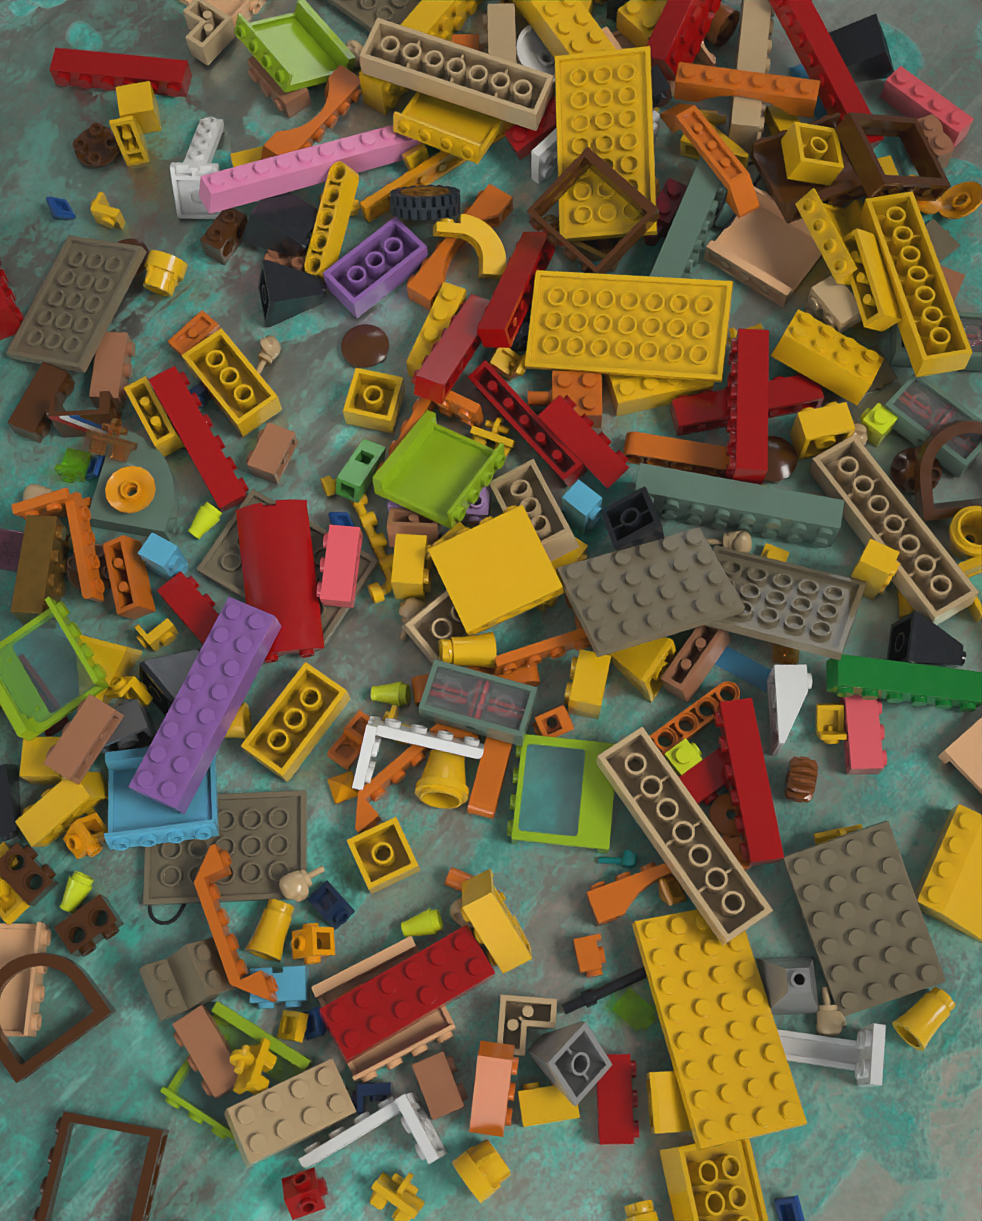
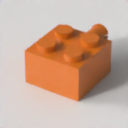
(581, 387)

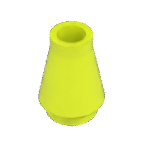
(204, 520)
(392, 693)
(76, 890)
(423, 924)

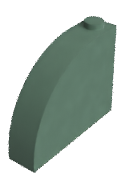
(159, 515)

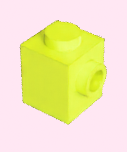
(878, 422)
(683, 757)

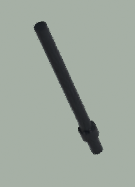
(589, 997)

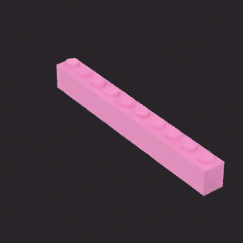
(301, 168)

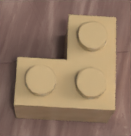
(209, 30)
(833, 305)
(524, 1012)

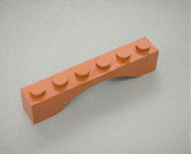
(340, 91)
(788, 93)
(489, 206)
(612, 900)

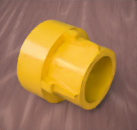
(163, 272)
(482, 1169)

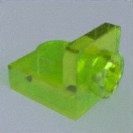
(73, 465)
(634, 1010)

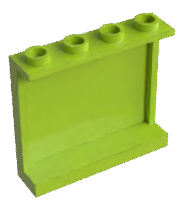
(295, 47)
(437, 471)

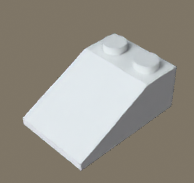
(786, 692)

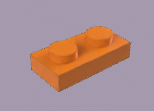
(193, 333)

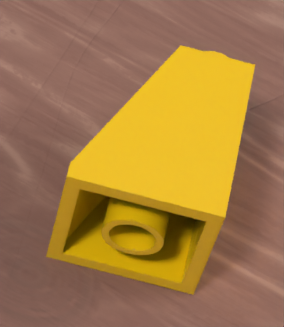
(665, 1103)

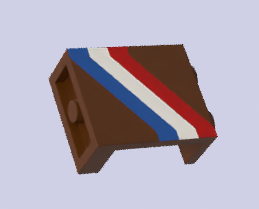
(76, 423)

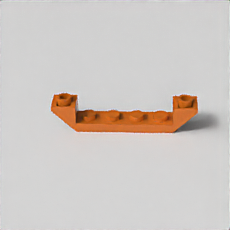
(719, 157)
(394, 773)
(215, 867)

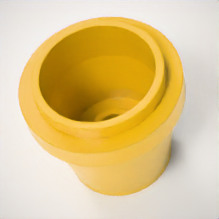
(964, 525)
(443, 781)

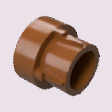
(723, 25)

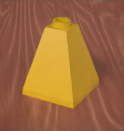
(114, 659)
(645, 665)

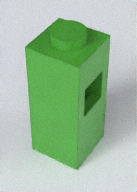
(359, 470)

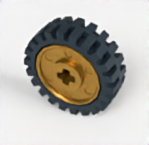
(425, 202)

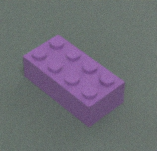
(375, 267)

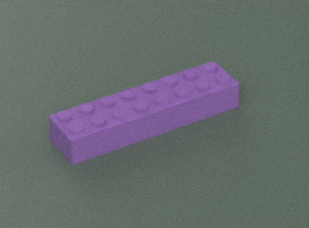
(205, 705)

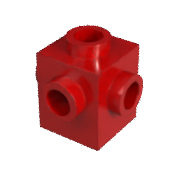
(304, 1193)

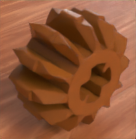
(801, 779)

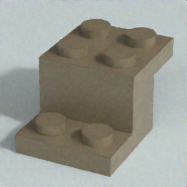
(186, 979)

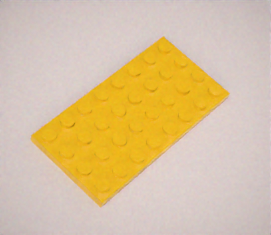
(609, 108)
(629, 325)
(718, 1031)

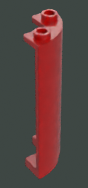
(282, 573)

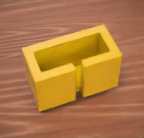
(544, 1105)

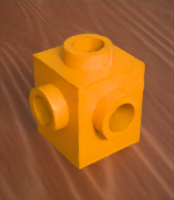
(86, 836)
(313, 943)

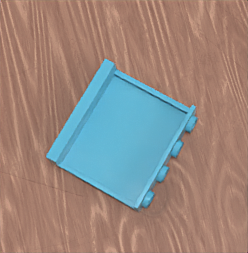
(143, 822)

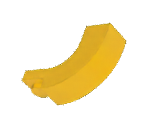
(482, 238)

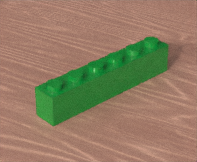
(904, 682)

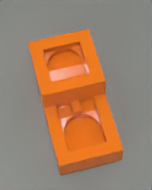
(348, 746)

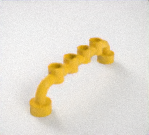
(376, 541)

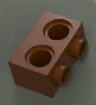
(224, 235)
(21, 879)
(86, 919)

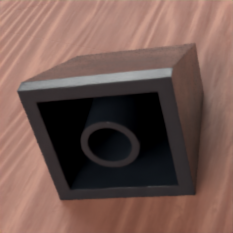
(864, 49)
(281, 224)

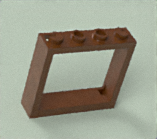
(853, 133)
(585, 161)
(58, 1153)

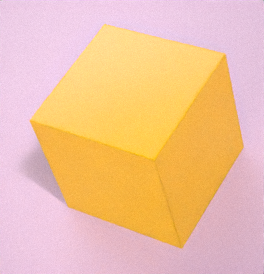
(140, 102)
(32, 761)

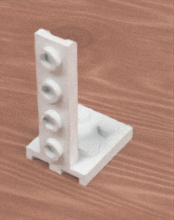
(197, 163)
(415, 735)
(861, 1056)
(414, 1120)

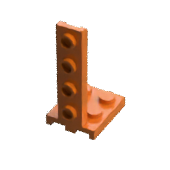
(454, 405)
(71, 506)
(534, 653)

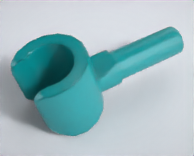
(628, 860)

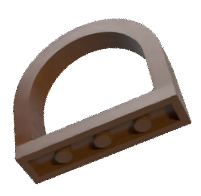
(923, 466)
(101, 1010)

